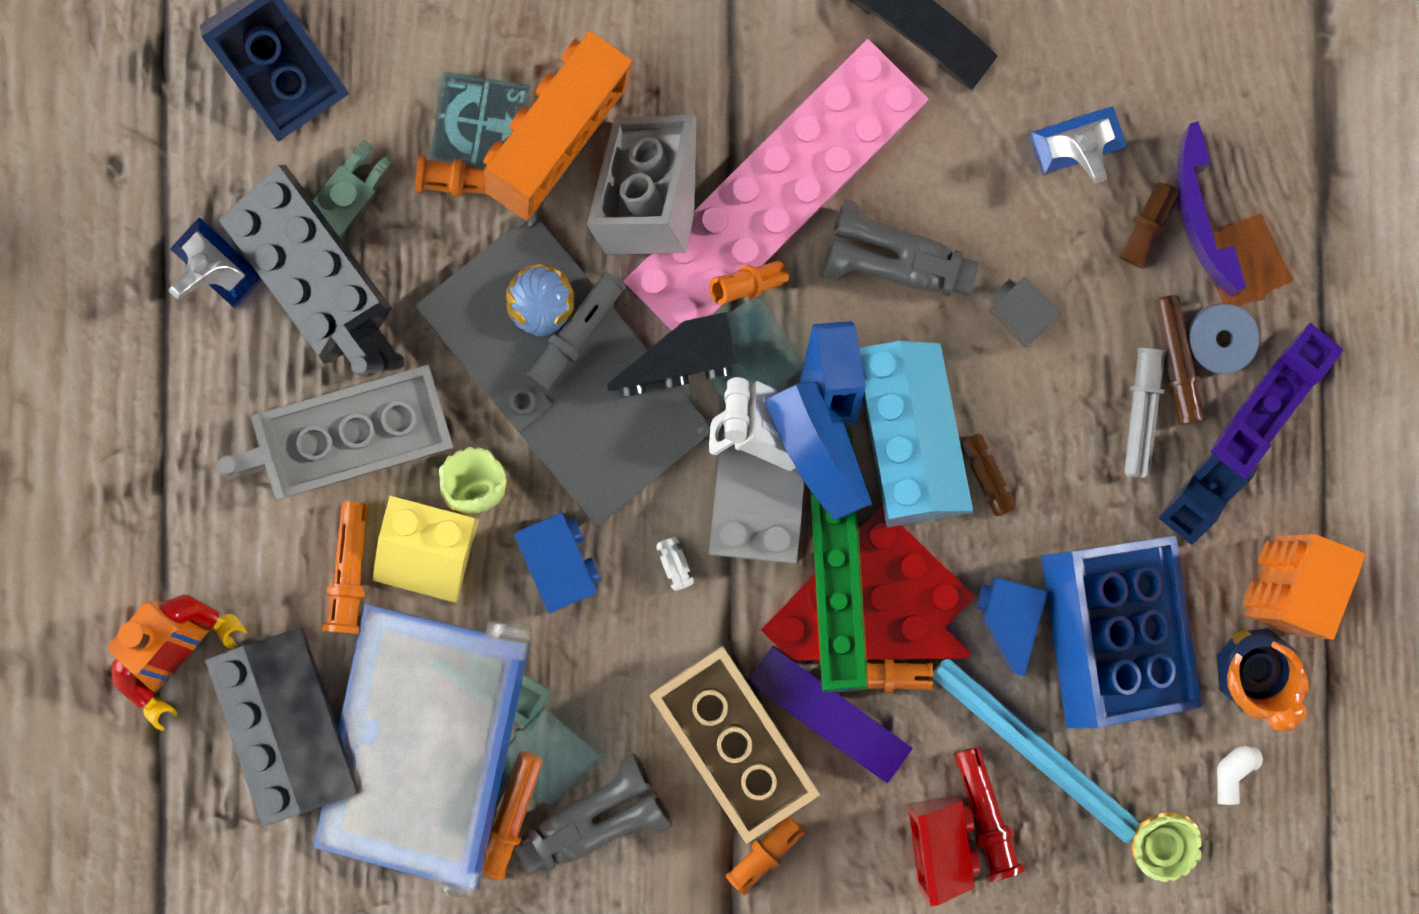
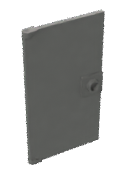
(585, 435)

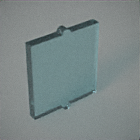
(561, 750)

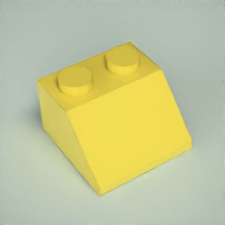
(424, 548)

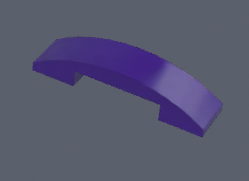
(1220, 264)
(1275, 399)
(829, 715)

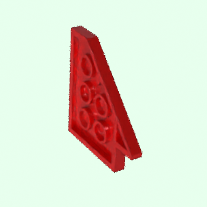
(904, 602)

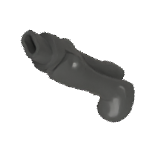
(920, 264)
(570, 831)

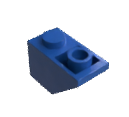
(836, 365)

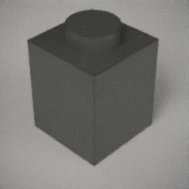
(1023, 310)

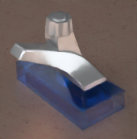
(212, 263)

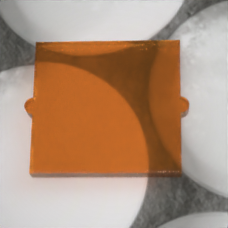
(1258, 258)

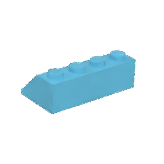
(913, 433)

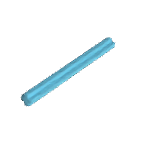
(1036, 750)

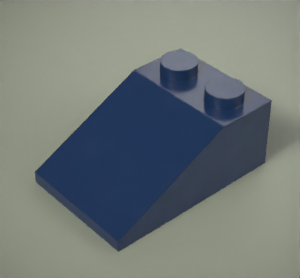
(273, 62)

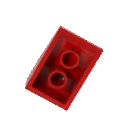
(942, 848)

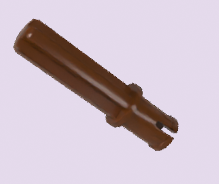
(1179, 360)

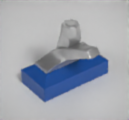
(1079, 142)

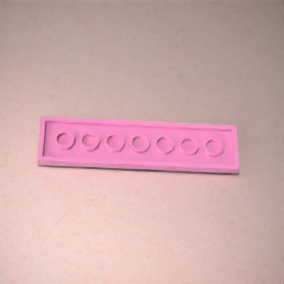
(781, 184)

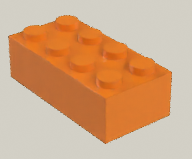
(556, 125)
(1303, 585)

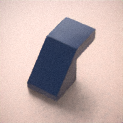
(1202, 498)

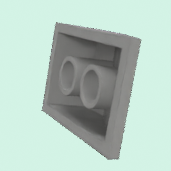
(646, 186)
(755, 508)

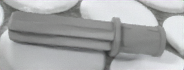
(1144, 412)

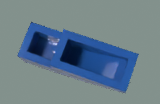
(819, 449)

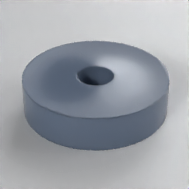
(1242, 343)

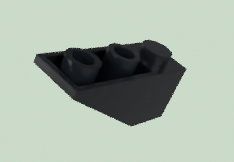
(689, 349)

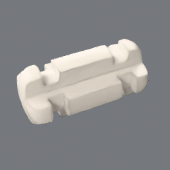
(675, 563)

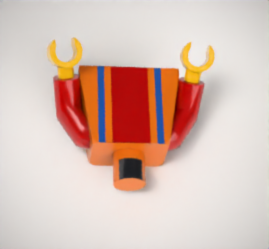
(156, 645)

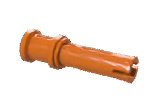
(449, 177)
(346, 589)

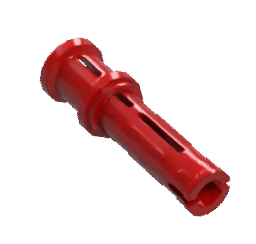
(993, 833)

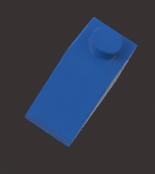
(1012, 619)

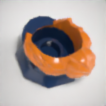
(1264, 678)

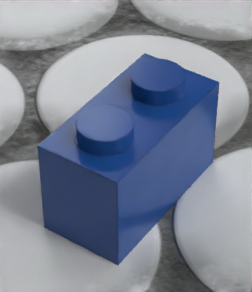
(557, 562)

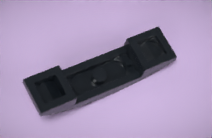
(937, 34)

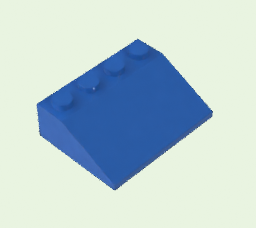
(1121, 632)

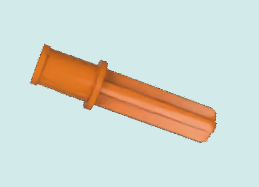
(505, 832)

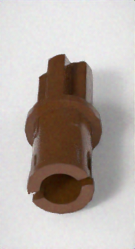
(1149, 225)

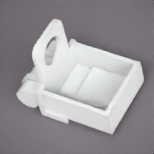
(749, 424)

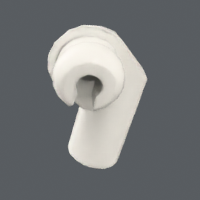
(1233, 769)

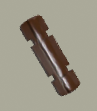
(988, 475)

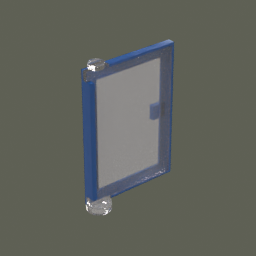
(426, 744)

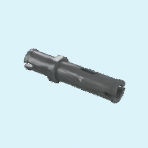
(568, 341)

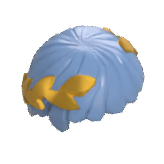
(540, 300)

